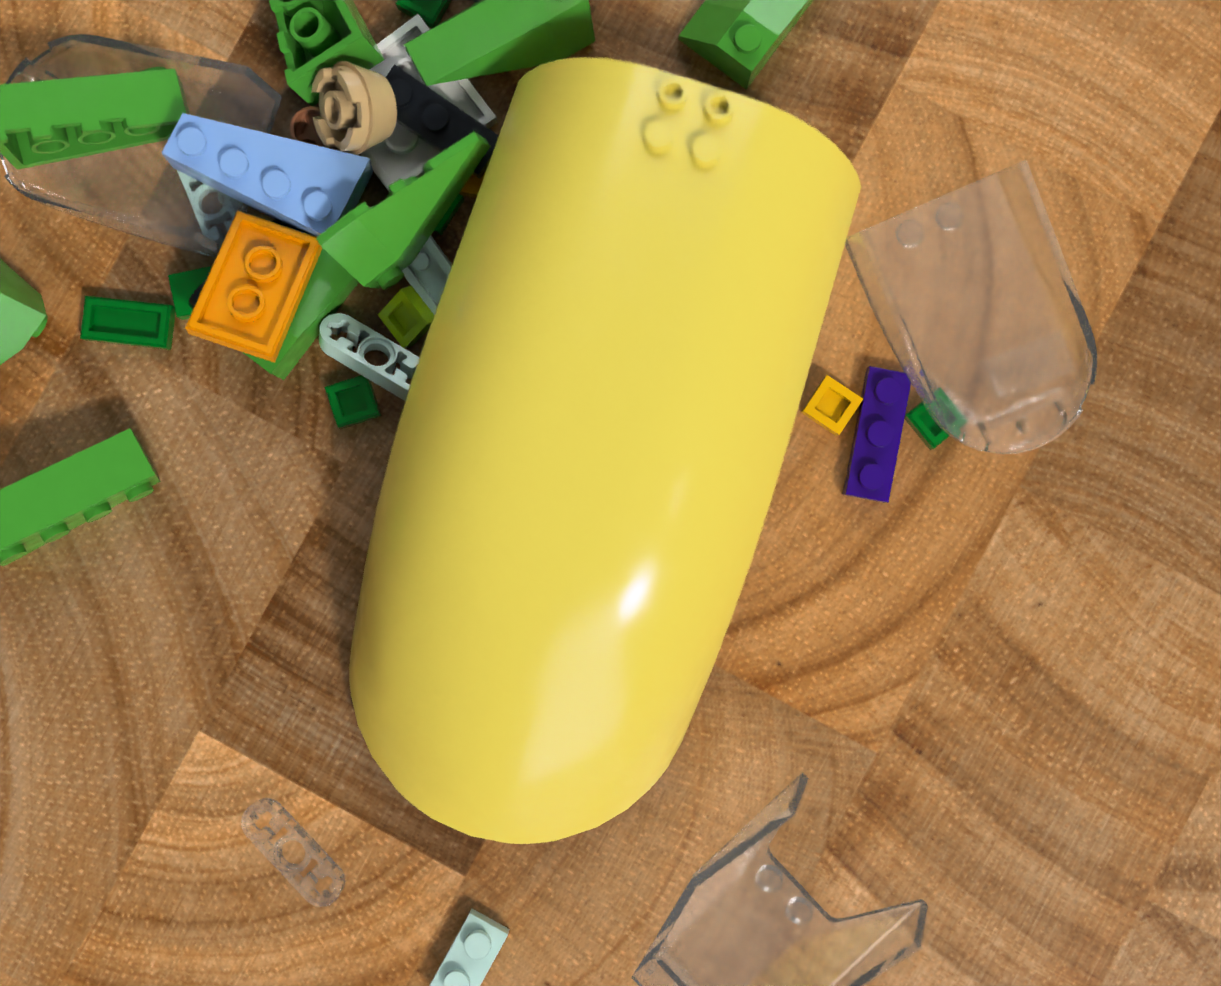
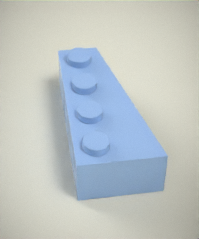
(275, 175)

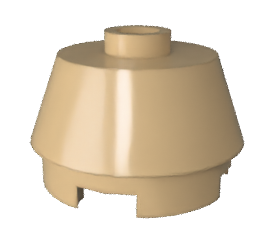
(354, 107)

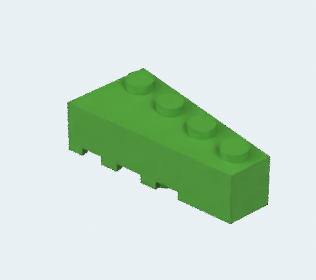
(318, 37)
(88, 115)
(72, 493)

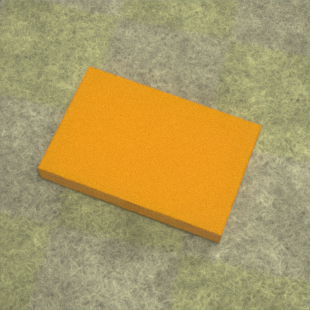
(254, 286)

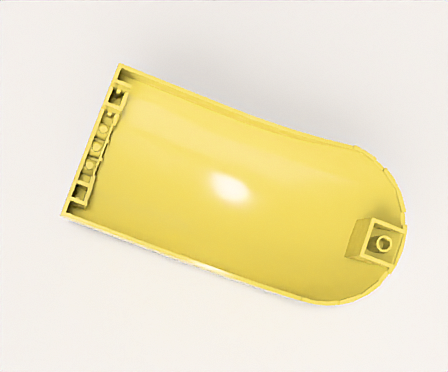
(591, 444)

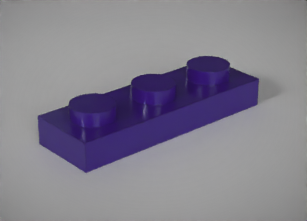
(877, 435)

